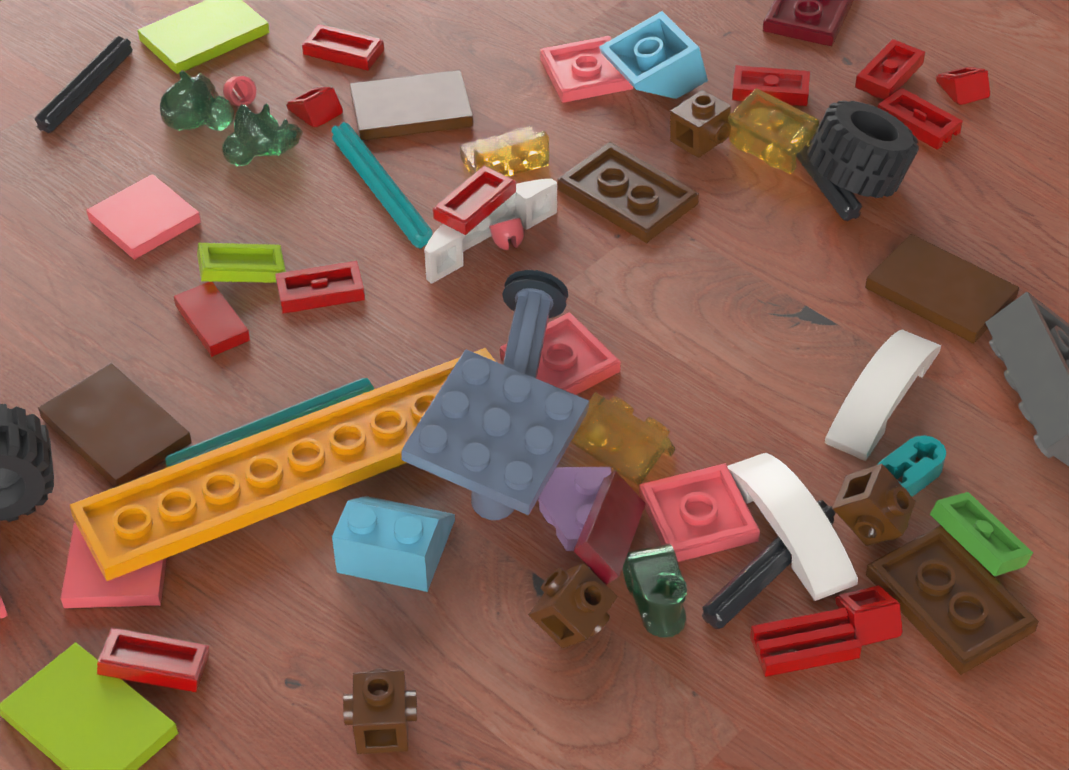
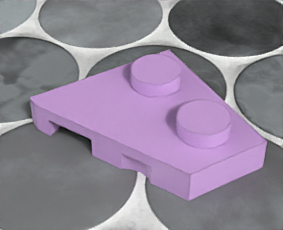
(569, 499)

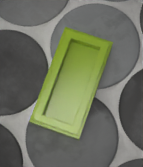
(239, 262)

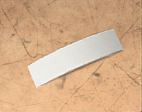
(531, 202)
(879, 391)
(799, 522)

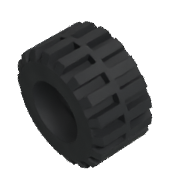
(862, 149)
(24, 463)

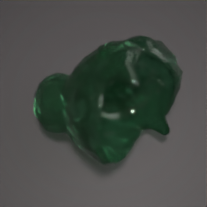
(194, 104)
(258, 136)

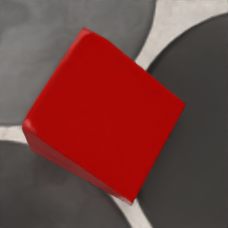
(965, 84)
(316, 106)
(872, 613)

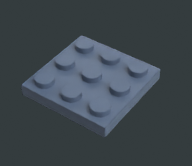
(495, 431)

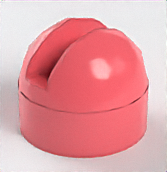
(243, 86)
(507, 230)

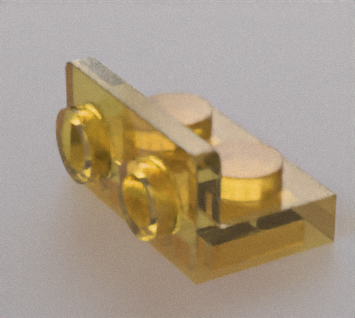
(771, 129)
(508, 152)
(621, 438)

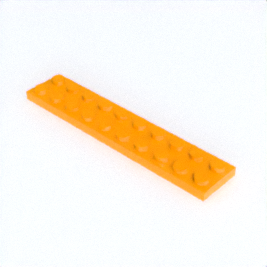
(255, 476)

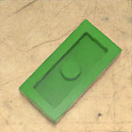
(981, 533)

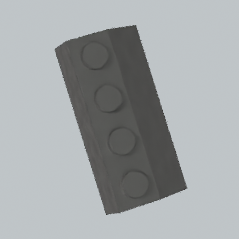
(1036, 355)

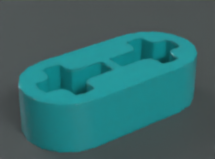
(920, 474)

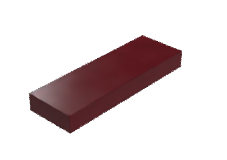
(610, 528)

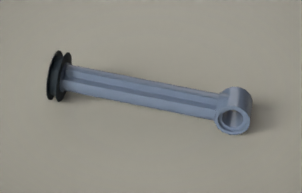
(534, 299)

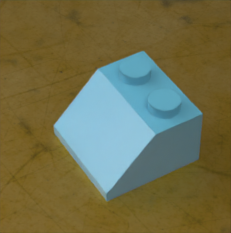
(657, 58)
(390, 541)

